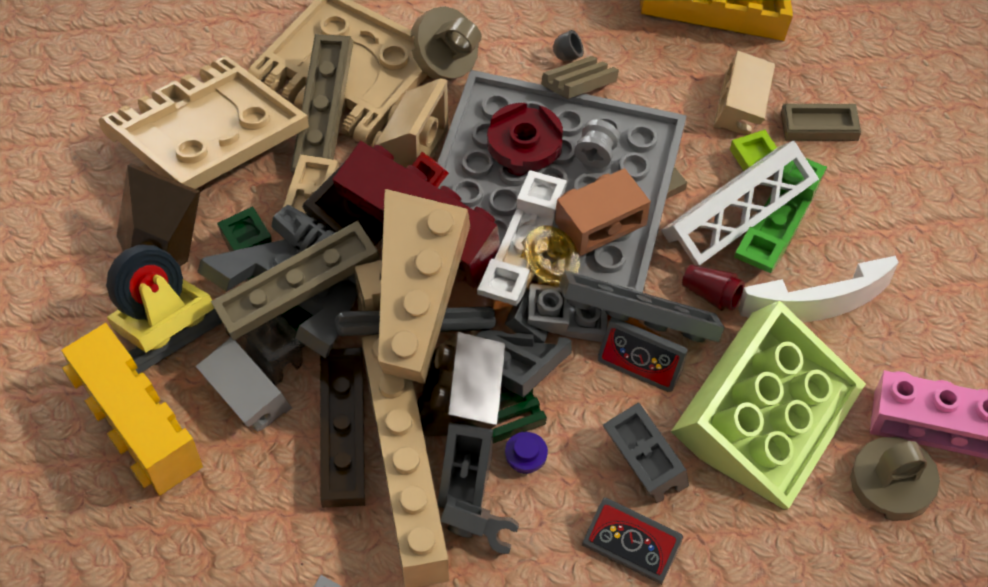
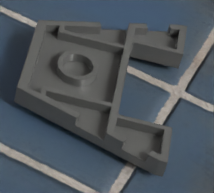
(236, 266)

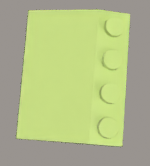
(770, 405)

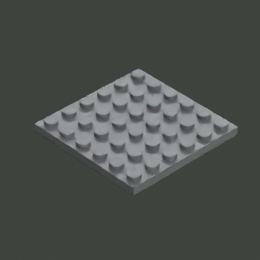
(645, 150)

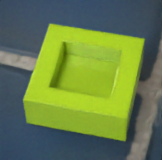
(752, 148)

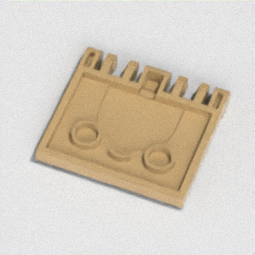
(378, 70)
(206, 127)

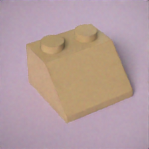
(416, 123)

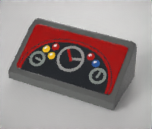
(642, 354)
(633, 540)

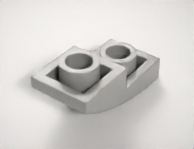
(553, 313)

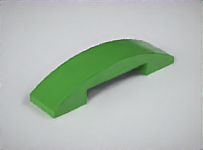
(770, 238)

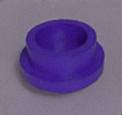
(526, 452)

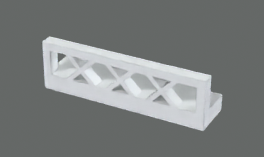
(732, 191)

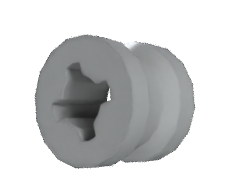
(597, 143)

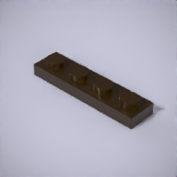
(342, 429)

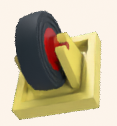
(152, 297)

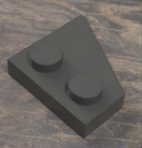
(526, 360)

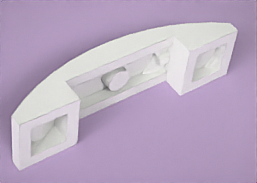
(509, 274)
(823, 300)

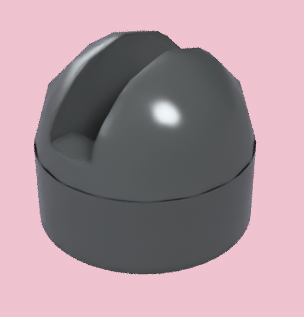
(568, 46)

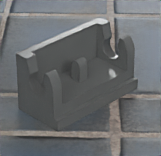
(647, 452)

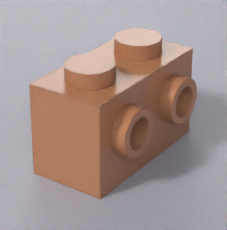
(602, 211)

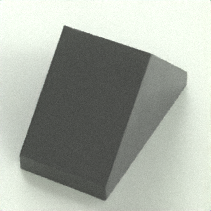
(466, 464)

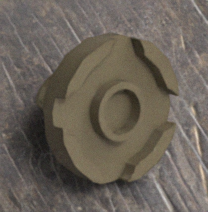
(445, 43)
(895, 478)

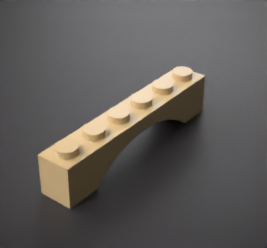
(407, 473)

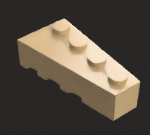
(418, 273)

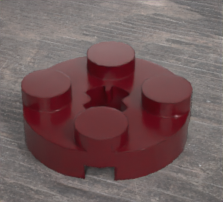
(522, 155)

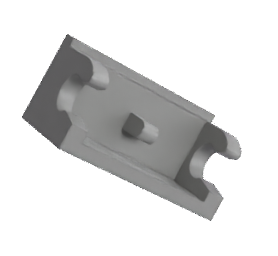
(243, 385)

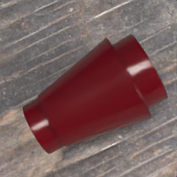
(714, 286)

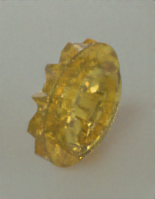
(557, 245)

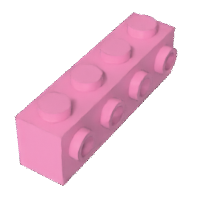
(931, 413)

